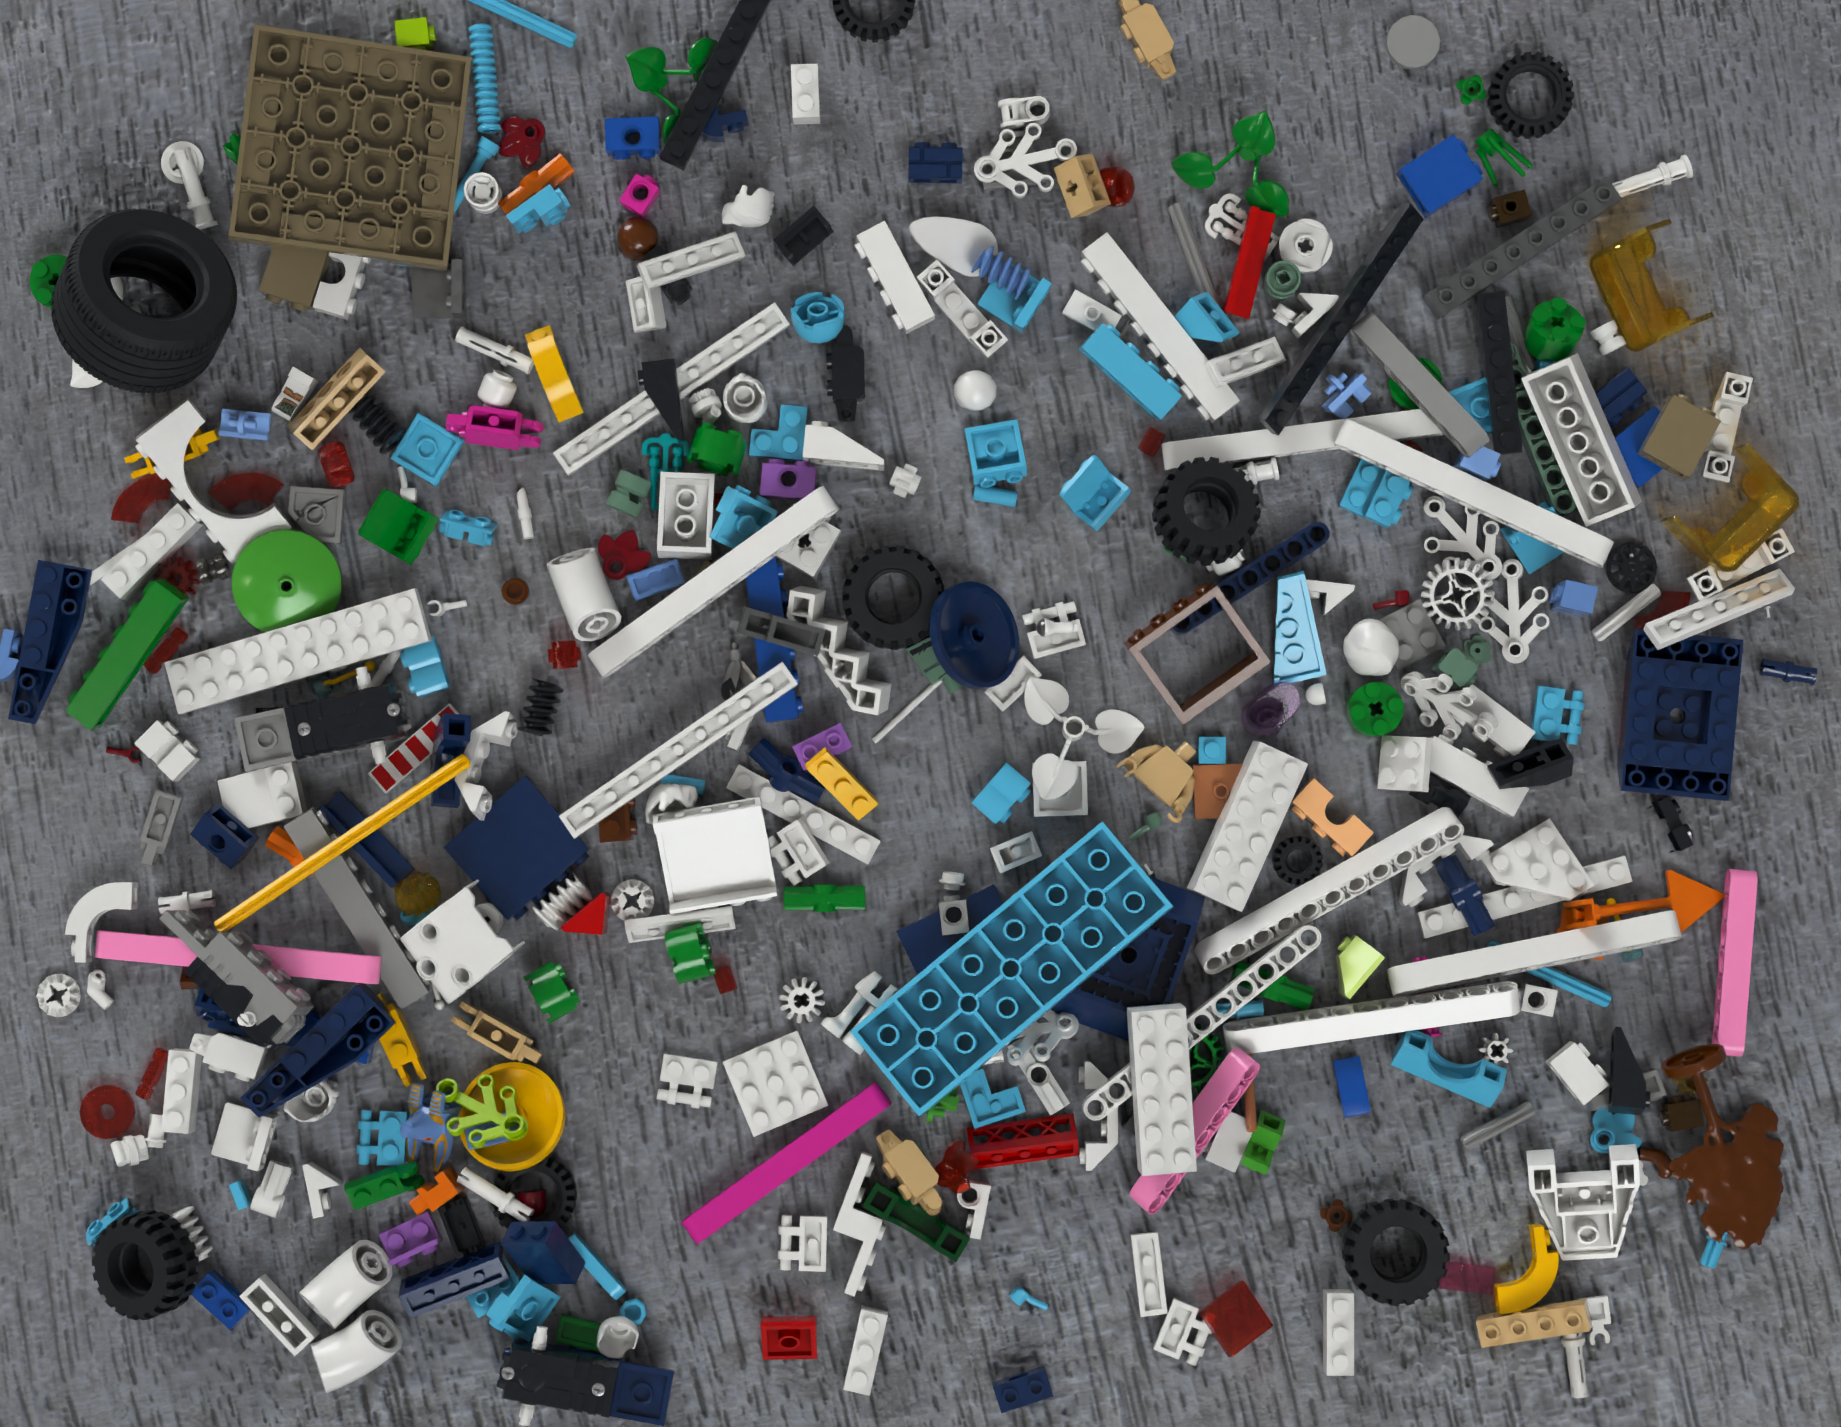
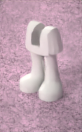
(838, 1024)

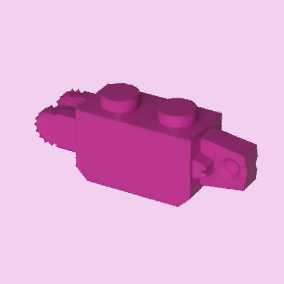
(495, 428)

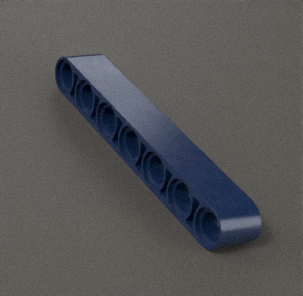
(1261, 574)

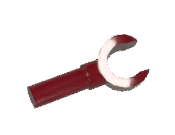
(1401, 599)
(123, 752)

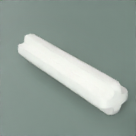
(1626, 612)

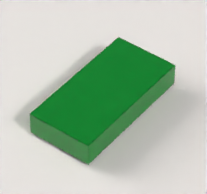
(577, 1332)

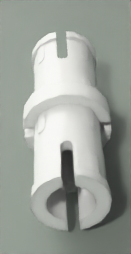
(187, 901)

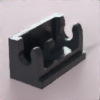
(803, 235)
(461, 1227)

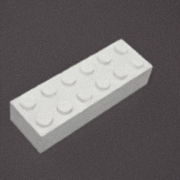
(1581, 440)
(1247, 825)
(1161, 1089)

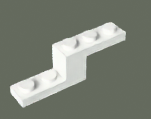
(859, 1224)

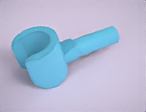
(1019, 1295)

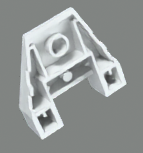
(1585, 1208)

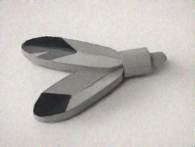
(736, 669)

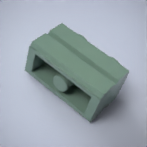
(1457, 667)

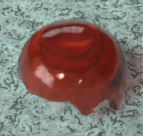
(1118, 185)

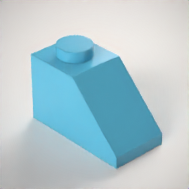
(1205, 319)

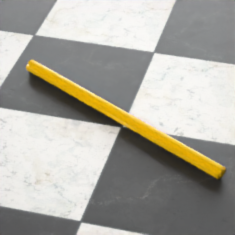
(342, 843)

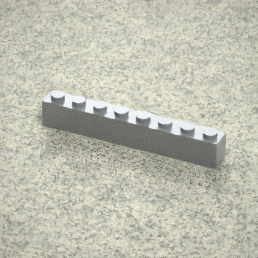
(358, 909)

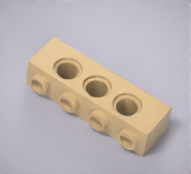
(336, 398)
(1534, 1323)

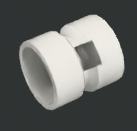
(483, 192)

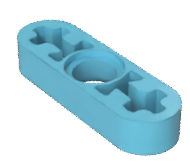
(598, 1268)

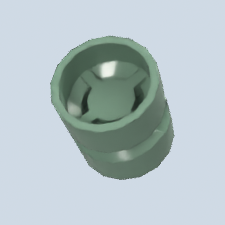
(1281, 280)
(628, 493)

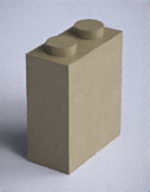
(294, 276)
(1679, 436)

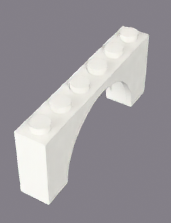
(166, 446)

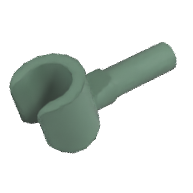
(1153, 821)

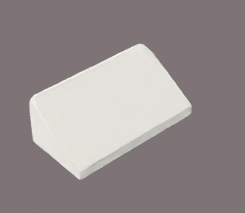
(645, 306)

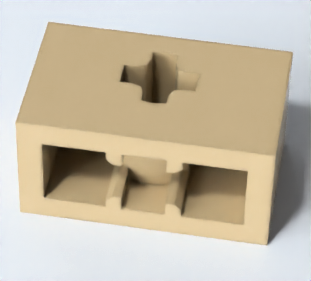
(1081, 185)

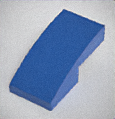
(1351, 1087)

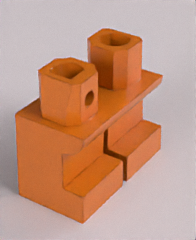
(433, 1195)

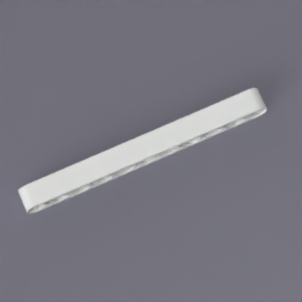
(1294, 439)
(1474, 493)
(713, 581)
(1329, 890)
(1534, 953)
(1209, 1009)
(1372, 1018)

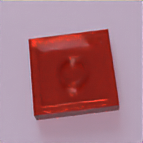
(1235, 1318)

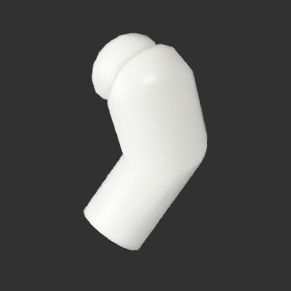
(96, 988)

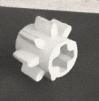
(905, 480)
(1502, 1049)

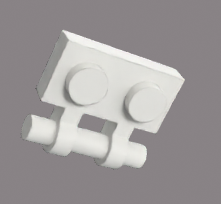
(1056, 642)
(802, 848)
(689, 1072)
(811, 1243)
(1176, 1329)

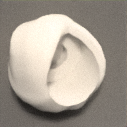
(1371, 648)

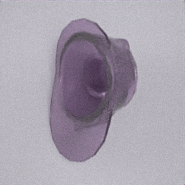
(1271, 709)

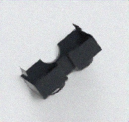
(1443, 797)
(1679, 834)

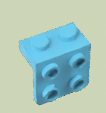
(1094, 493)

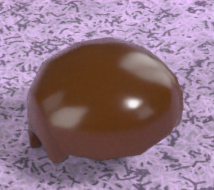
(636, 238)

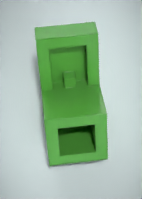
(1263, 1142)

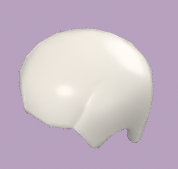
(975, 390)
(617, 1336)

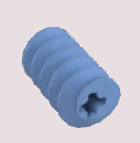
(1002, 272)

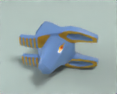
(428, 1124)

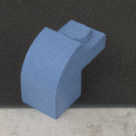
(9, 647)

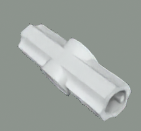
(1048, 1090)

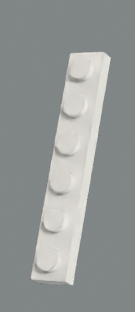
(1718, 609)
(792, 807)

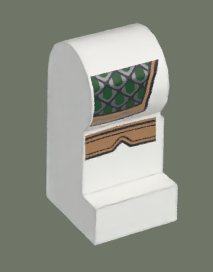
(294, 394)

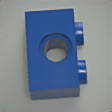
(620, 128)
(221, 1299)

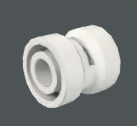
(1608, 337)

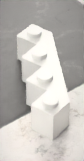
(843, 665)

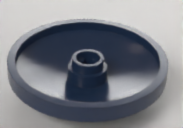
(974, 635)

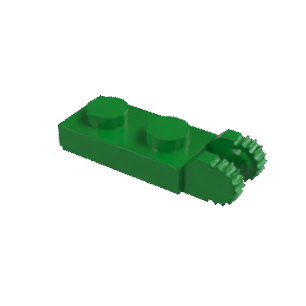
(383, 1184)

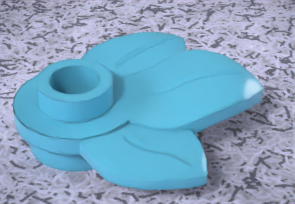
(1615, 1127)

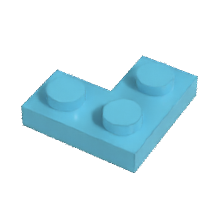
(787, 441)
(987, 1107)

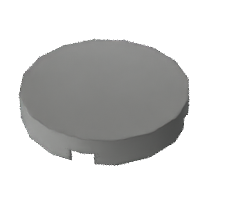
(1412, 42)

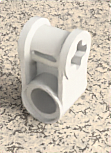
(1021, 112)

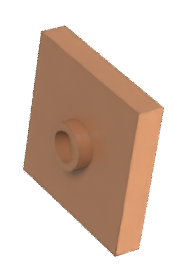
(1212, 788)

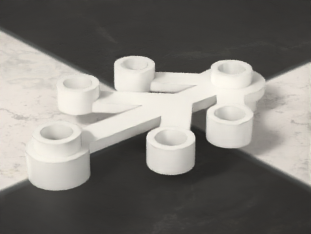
(1020, 160)
(1465, 541)
(1515, 616)
(1420, 688)
(1037, 1029)

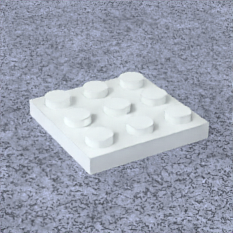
(775, 1083)

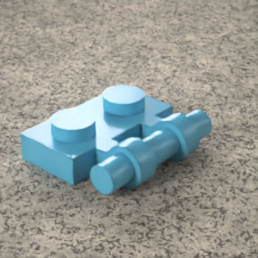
(1548, 715)
(391, 1146)

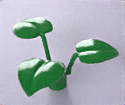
(649, 73)
(1253, 138)

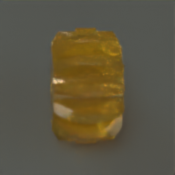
(417, 894)

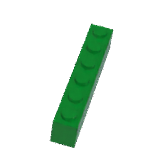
(126, 654)

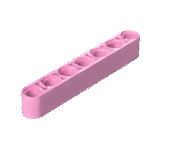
(1735, 960)
(1209, 1113)

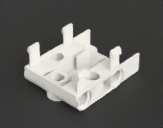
(457, 946)

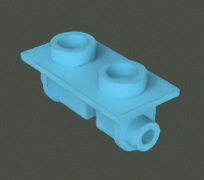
(457, 524)
(114, 1213)

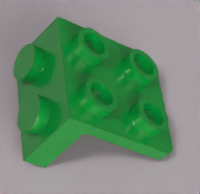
(397, 526)

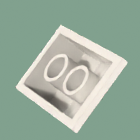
(830, 447)
(685, 515)
(264, 795)

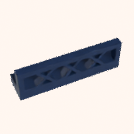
(374, 848)
(453, 1280)

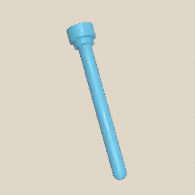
(485, 151)

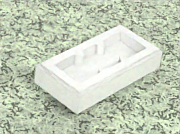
(1089, 312)
(1010, 689)

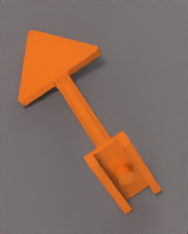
(1685, 897)

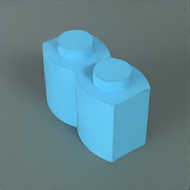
(426, 668)
(1001, 794)

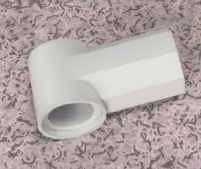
(270, 1196)

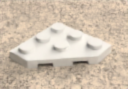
(1539, 864)

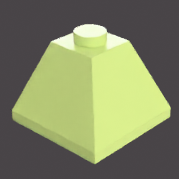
(1355, 964)

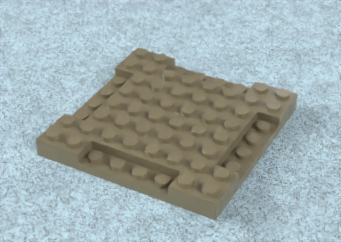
(350, 147)

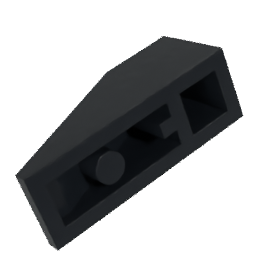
(662, 387)
(1534, 767)
(1626, 1080)

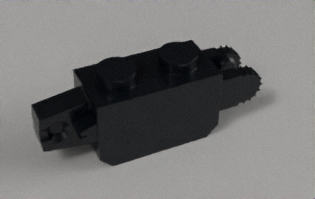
(847, 375)

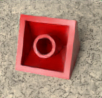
(592, 918)
(789, 1337)

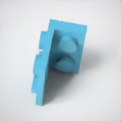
(1013, 312)

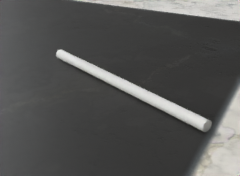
(905, 712)

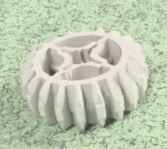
(1470, 589)

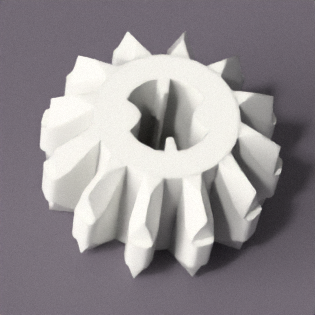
(803, 1009)

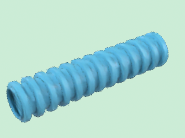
(484, 78)

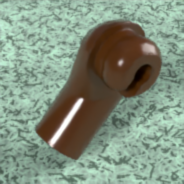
(1659, 1158)

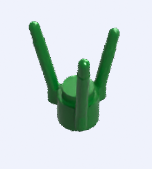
(1493, 143)

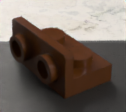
(619, 825)

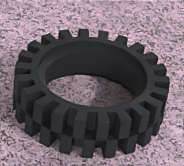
(873, 30)
(1544, 67)
(558, 1174)

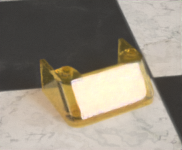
(1632, 293)
(1769, 507)

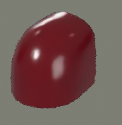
(534, 1199)

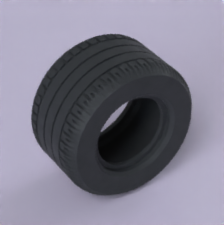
(121, 343)

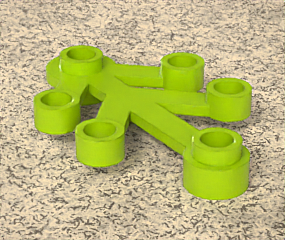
(484, 1112)

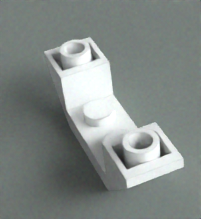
(960, 310)
(1727, 405)
(1711, 581)
(498, 731)
(1412, 887)
(1096, 1150)

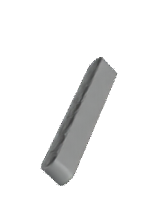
(1419, 384)

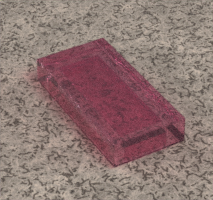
(1468, 1278)

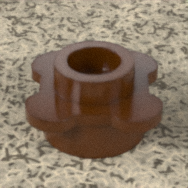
(1328, 1214)

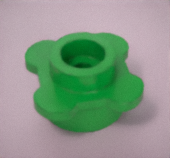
(1474, 82)

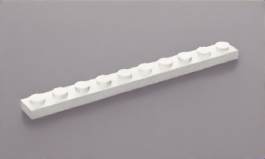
(690, 377)
(678, 750)

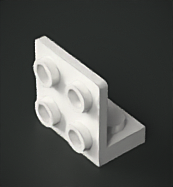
(244, 1136)

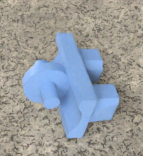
(1353, 386)
(245, 424)

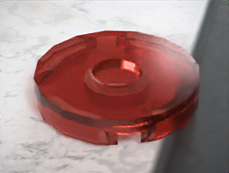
(91, 1111)

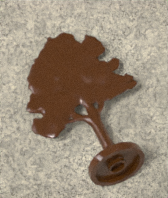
(1735, 1178)

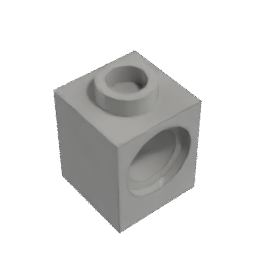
(948, 927)

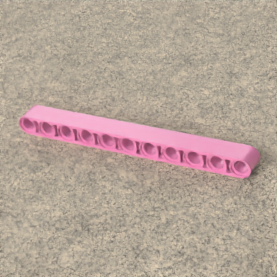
(293, 961)

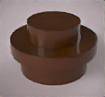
(515, 591)

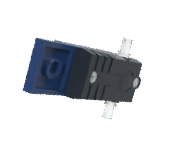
(582, 1382)

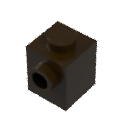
(1509, 209)
(1681, 1113)

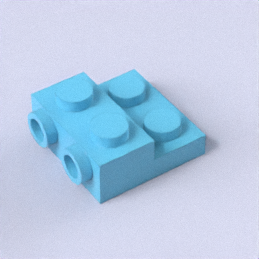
(545, 205)
(996, 453)
(1375, 494)
(740, 516)
(523, 1309)

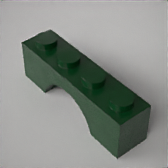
(930, 1229)

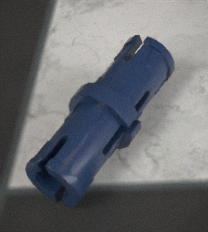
(1788, 671)

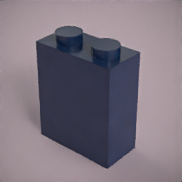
(543, 1252)

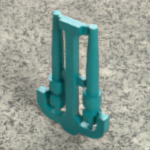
(665, 441)

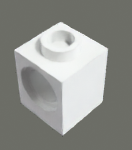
(1547, 999)

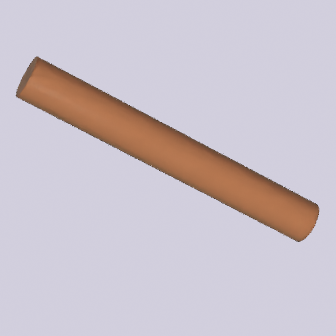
(1250, 1107)

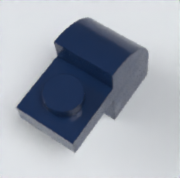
(733, 122)

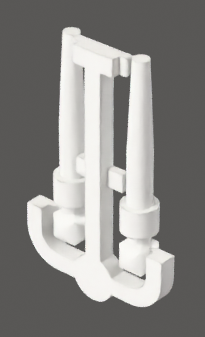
(1216, 211)

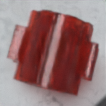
(564, 654)

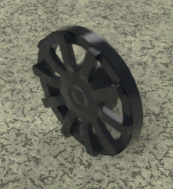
(1631, 567)

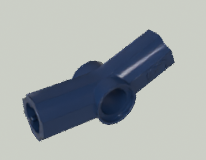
(786, 772)
(1465, 895)

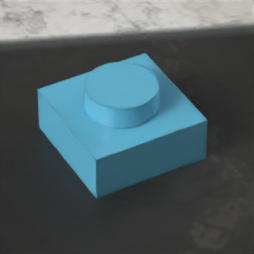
(1211, 750)

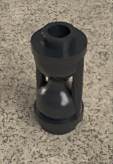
(675, 291)

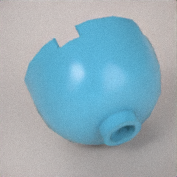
(818, 317)

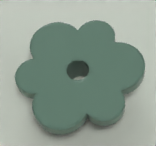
(1483, 647)

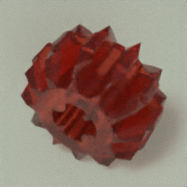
(336, 464)
(181, 569)

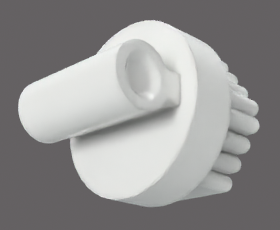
(706, 405)
(130, 1150)

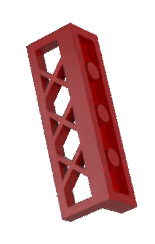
(1249, 262)
(1024, 1147)

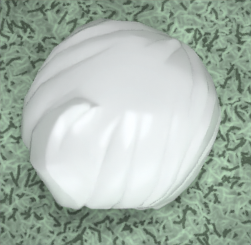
(749, 210)
(745, 399)
(670, 798)
(314, 1102)

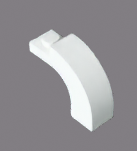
(89, 910)

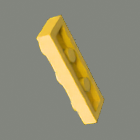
(841, 783)

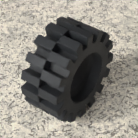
(1309, 848)

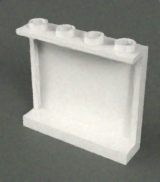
(715, 855)

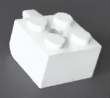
(811, 558)
(232, 1053)

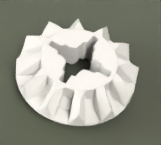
(169, 163)
(632, 887)
(70, 998)

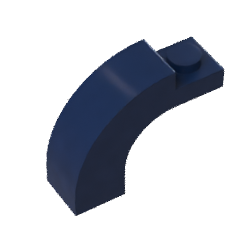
(449, 742)

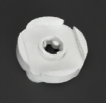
(1318, 240)

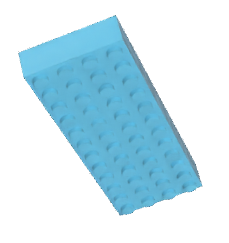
(1011, 969)

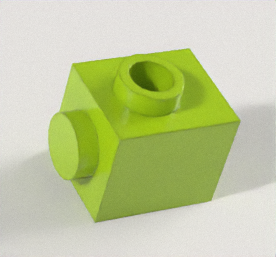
(415, 33)

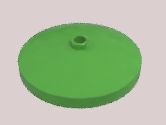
(279, 558)

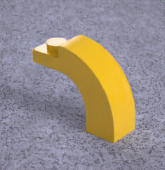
(553, 373)
(1537, 1280)

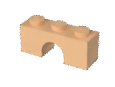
(1311, 804)

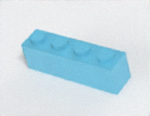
(1130, 371)

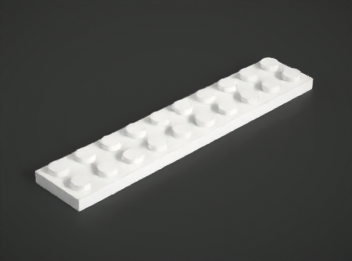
(298, 651)

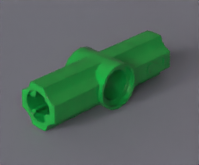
(824, 898)
(1280, 990)

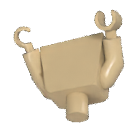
(1164, 774)

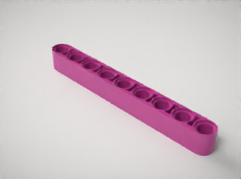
(786, 1162)

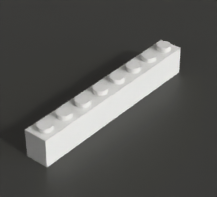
(1158, 326)

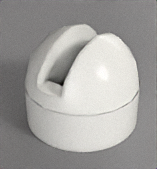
(1315, 694)

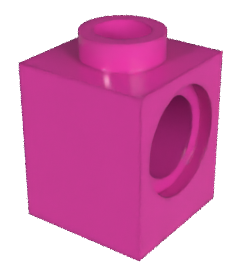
(640, 207)

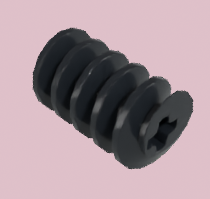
(377, 423)
(540, 708)

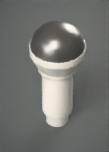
(1047, 627)

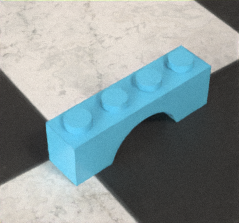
(1475, 1081)

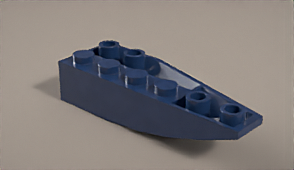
(49, 633)
(324, 1050)

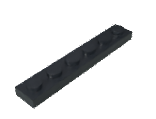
(1499, 373)

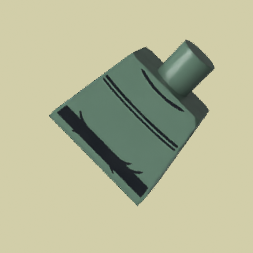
(926, 660)

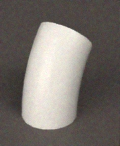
(584, 594)
(348, 1282)
(356, 1349)

